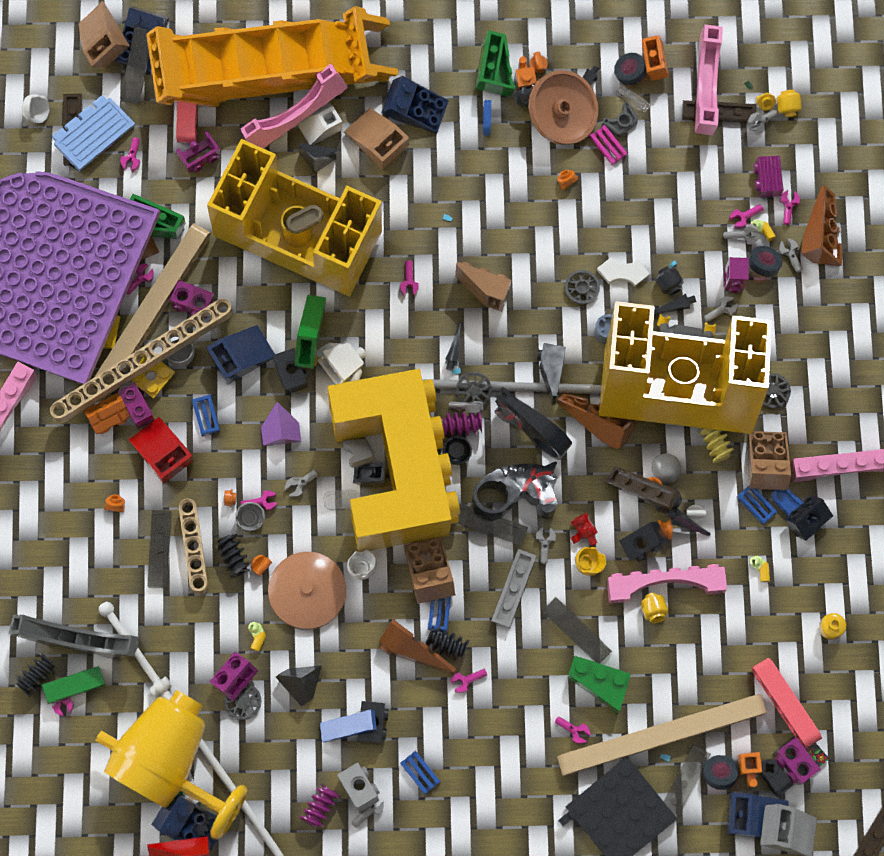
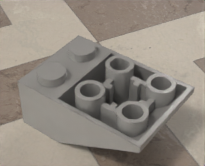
(788, 829)

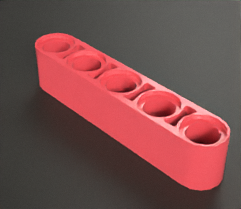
(186, 122)
(786, 703)

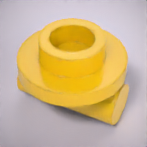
(766, 101)

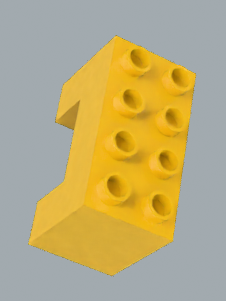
(253, 209)
(685, 376)
(399, 410)

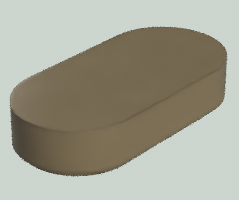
(304, 219)

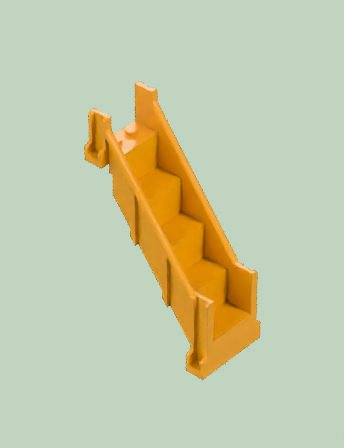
(262, 58)

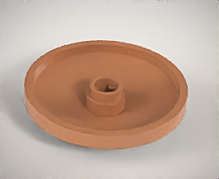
(563, 107)
(307, 590)

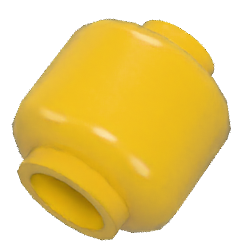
(789, 103)
(654, 608)
(832, 626)

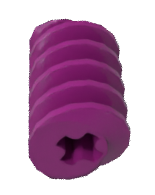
(462, 423)
(319, 807)

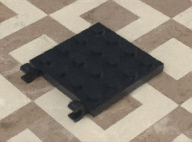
(620, 811)

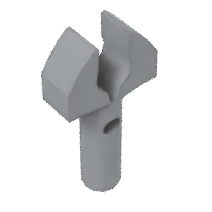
(761, 120)
(743, 234)
(791, 254)
(717, 312)
(471, 407)
(302, 482)
(545, 544)
(366, 813)

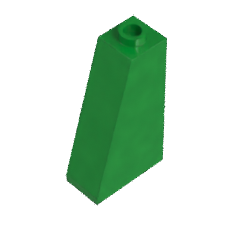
(310, 331)

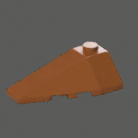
(820, 237)
(607, 429)
(402, 644)

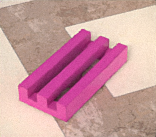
(604, 129)

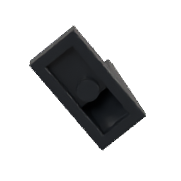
(370, 474)

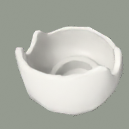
(35, 108)
(362, 564)

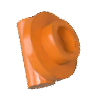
(538, 62)
(566, 179)
(115, 503)
(260, 564)

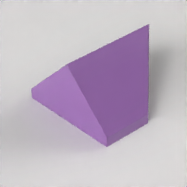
(280, 427)

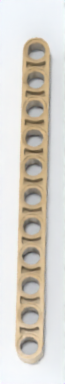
(156, 300)
(136, 368)
(661, 734)

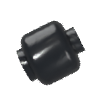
(669, 281)

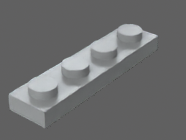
(513, 588)

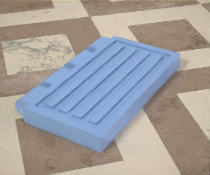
(93, 133)

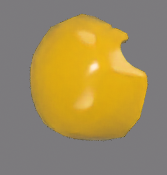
(590, 561)

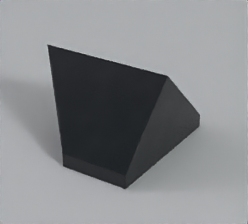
(317, 156)
(300, 682)

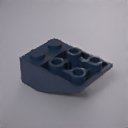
(140, 18)
(414, 105)
(240, 353)
(747, 814)
(185, 820)

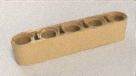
(198, 554)

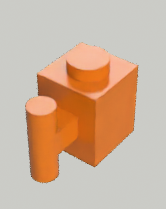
(523, 75)
(749, 766)

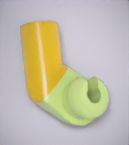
(765, 229)
(761, 566)
(258, 635)

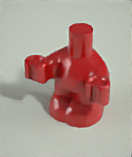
(585, 529)

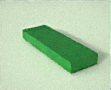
(73, 685)

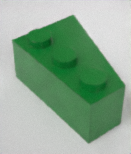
(494, 66)
(169, 222)
(600, 681)

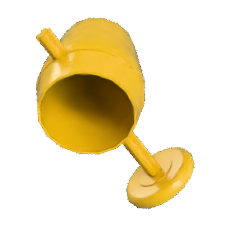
(159, 754)

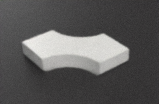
(616, 271)

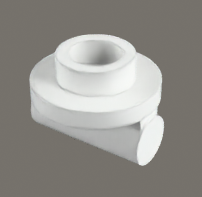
(696, 513)

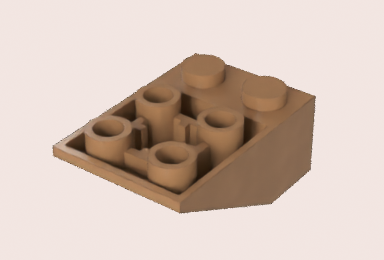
(101, 37)
(377, 137)
(486, 287)
(768, 461)
(429, 570)

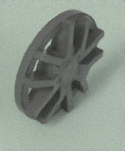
(474, 388)
(774, 391)

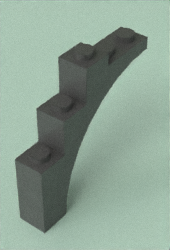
(73, 638)

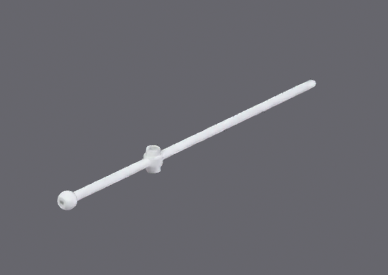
(161, 687)

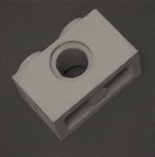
(350, 778)

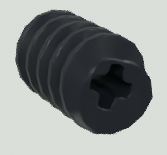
(233, 556)
(446, 642)
(35, 674)

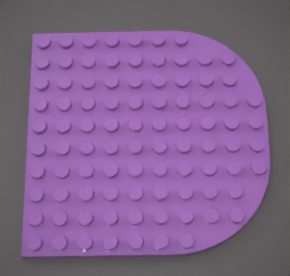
(65, 269)

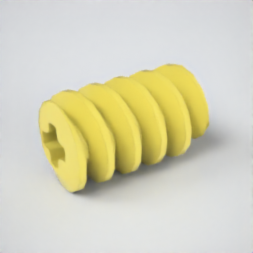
(716, 444)

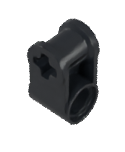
(776, 779)

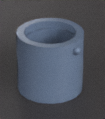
(602, 328)

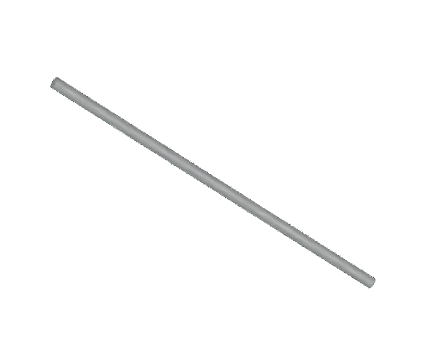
(522, 386)

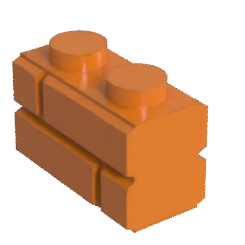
(655, 57)
(107, 414)

